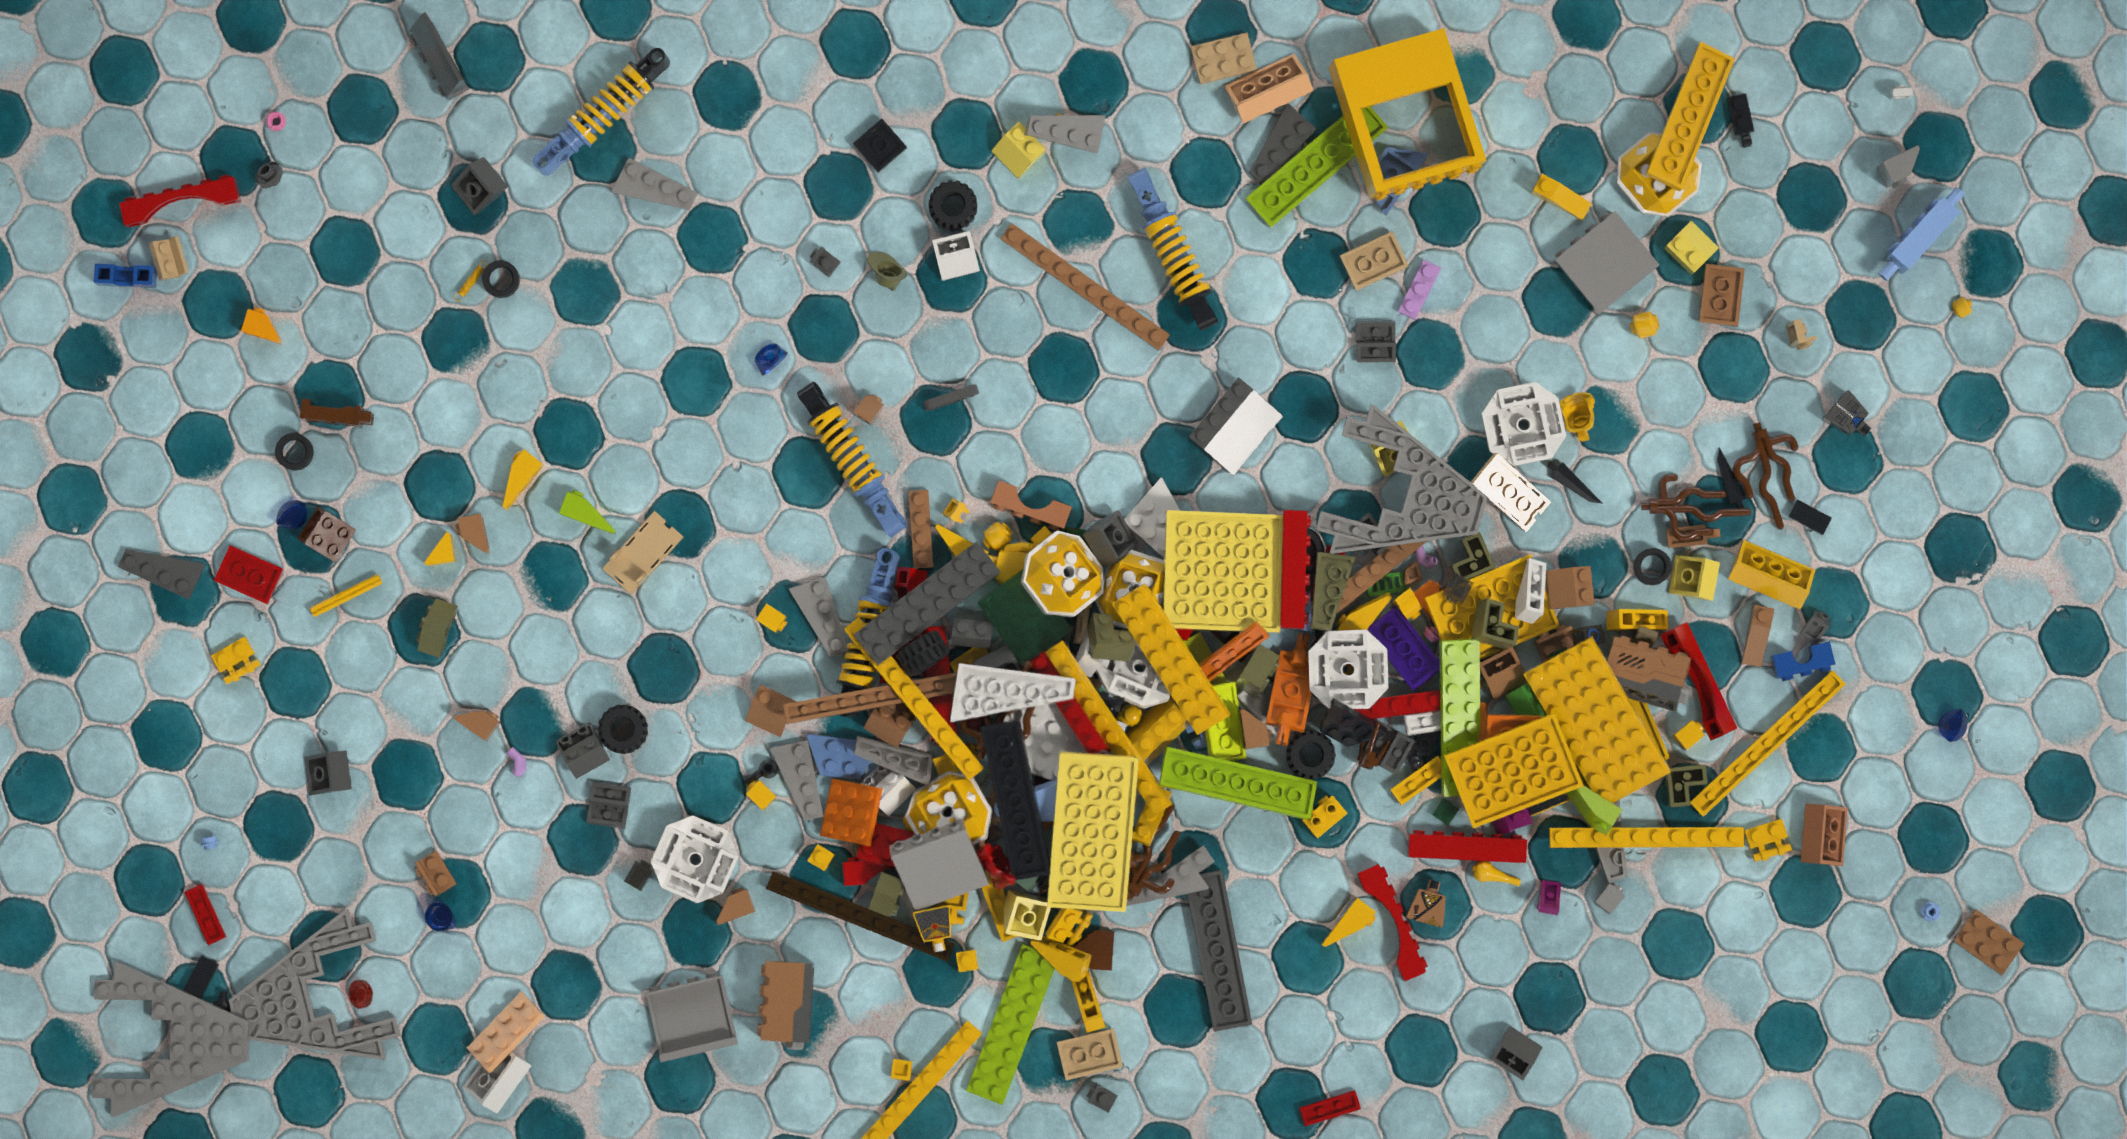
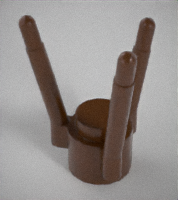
(1367, 759)

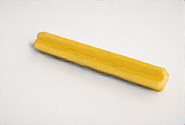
(346, 595)

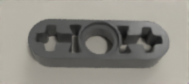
(951, 397)

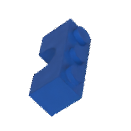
(122, 276)
(1786, 666)

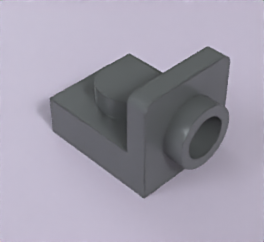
(824, 261)
(1816, 626)
(1101, 1098)

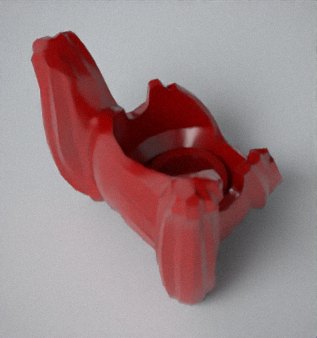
(999, 872)

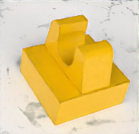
(954, 510)

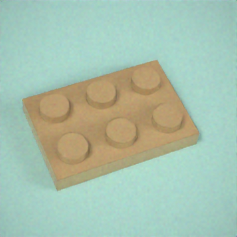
(1223, 58)
(1374, 261)
(1089, 1054)

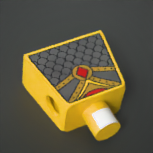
(934, 925)

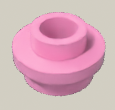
(270, 119)
(1431, 633)

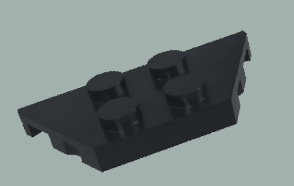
(1348, 725)

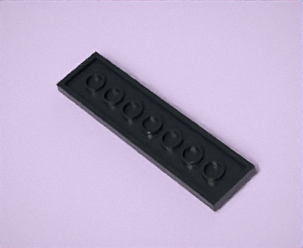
(1016, 799)

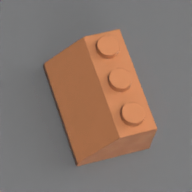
(1824, 834)

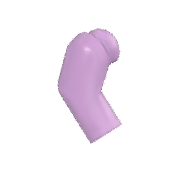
(1424, 559)
(519, 762)

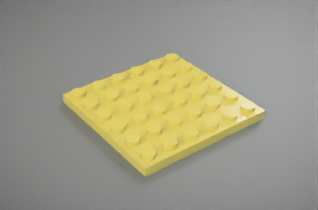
(1222, 570)

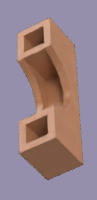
(1054, 514)

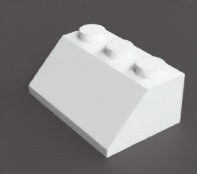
(496, 1087)

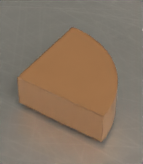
(1412, 574)

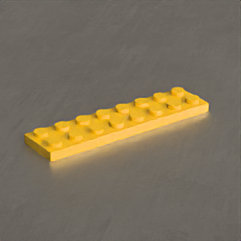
(1690, 116)
(1171, 659)

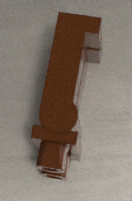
(346, 416)

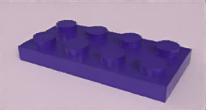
(1405, 648)

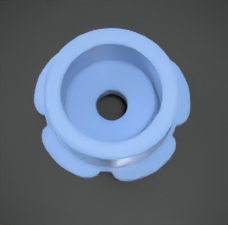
(209, 842)
(1930, 906)

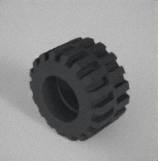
(945, 190)
(922, 653)
(610, 717)
(1326, 747)

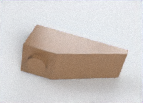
(1757, 635)

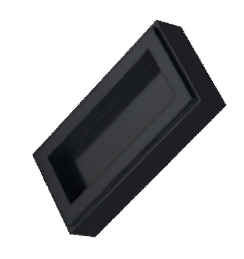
(1810, 517)
(201, 977)

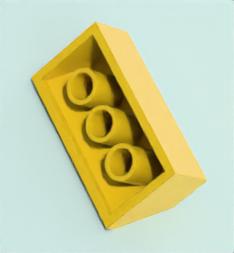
(1772, 574)
(1157, 730)

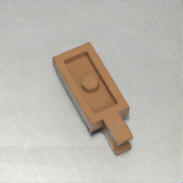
(1700, 540)

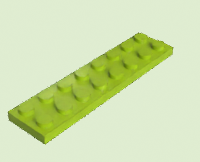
(1309, 169)
(1458, 702)
(1237, 783)
(1011, 1026)

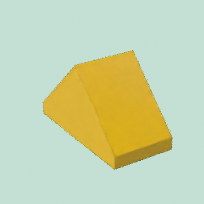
(443, 552)

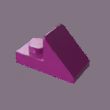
(1513, 821)
(1549, 897)

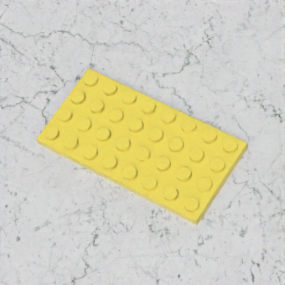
(1092, 831)

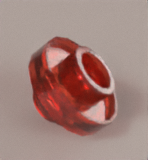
(360, 994)

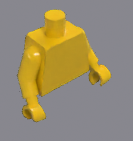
(1011, 559)

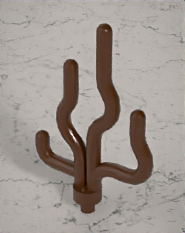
(1764, 447)
(1669, 507)
(1000, 718)
(1140, 876)

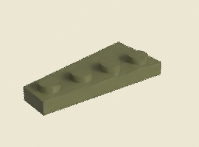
(1329, 585)

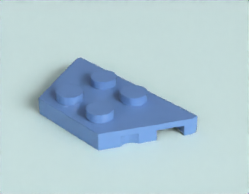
(1394, 163)
(836, 757)

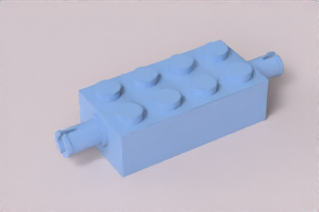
(1920, 237)

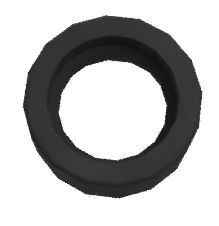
(515, 279)
(294, 466)
(1652, 581)

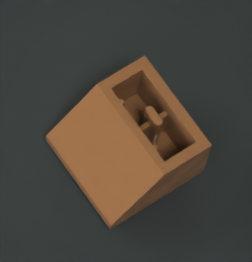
(1502, 673)
(890, 723)

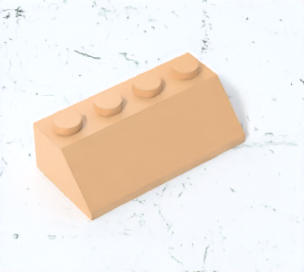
(1269, 88)

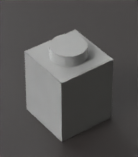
(1610, 897)

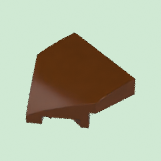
(1100, 946)

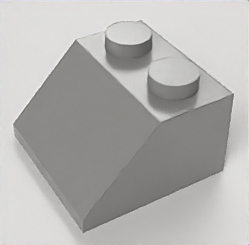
(1898, 168)

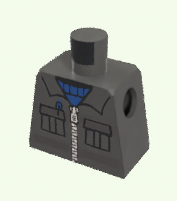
(1848, 415)

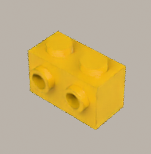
(1324, 816)

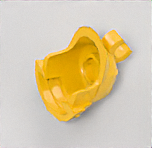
(1578, 413)

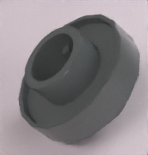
(269, 175)

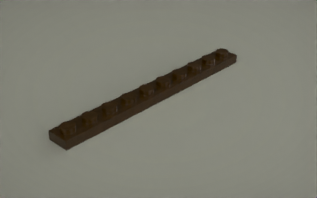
(854, 914)

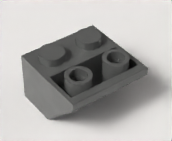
(582, 750)
(1515, 1053)

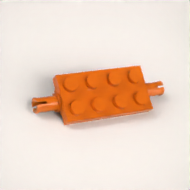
(1290, 691)

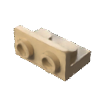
(168, 258)
(1796, 334)

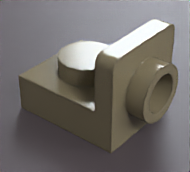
(1645, 635)

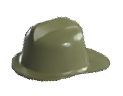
(887, 270)

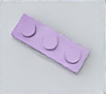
(1419, 290)

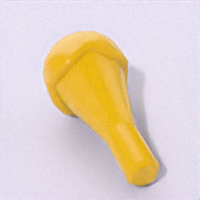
(1130, 715)
(1485, 871)

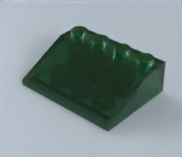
(1021, 620)

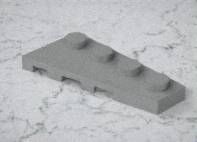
(1073, 131)
(646, 184)
(819, 609)
(900, 760)
(799, 774)
(1613, 859)

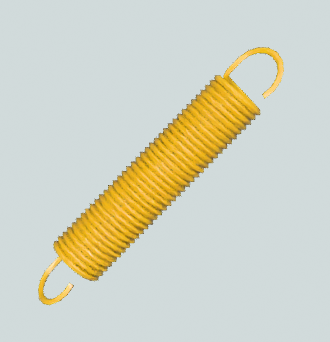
(470, 281)

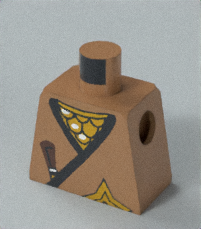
(1428, 905)

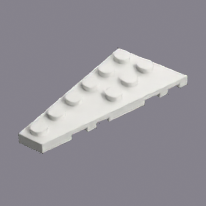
(1149, 516)
(994, 690)

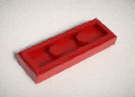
(205, 914)
(1330, 1108)

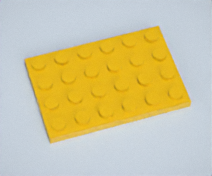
(1498, 584)
(1513, 770)

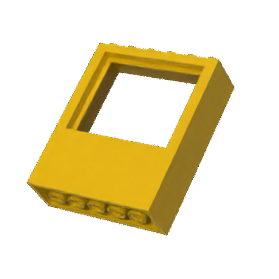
(1391, 74)

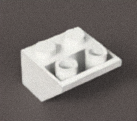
(955, 255)
(895, 788)

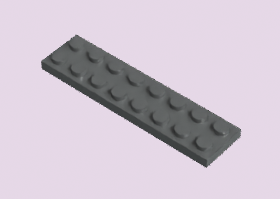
(926, 603)
(1219, 954)

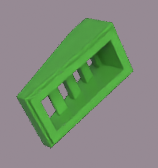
(1370, 592)

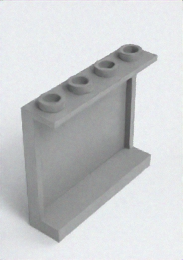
(1606, 261)
(938, 865)
(691, 1017)

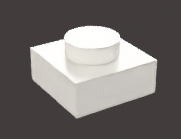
(1901, 92)

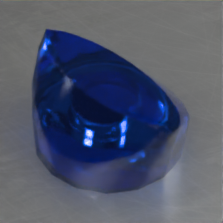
(769, 358)
(292, 514)
(1953, 725)
(439, 916)

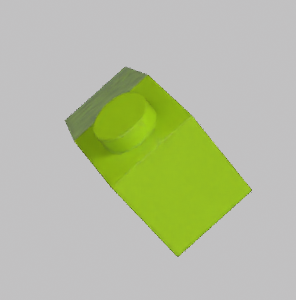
(581, 510)
(1595, 809)

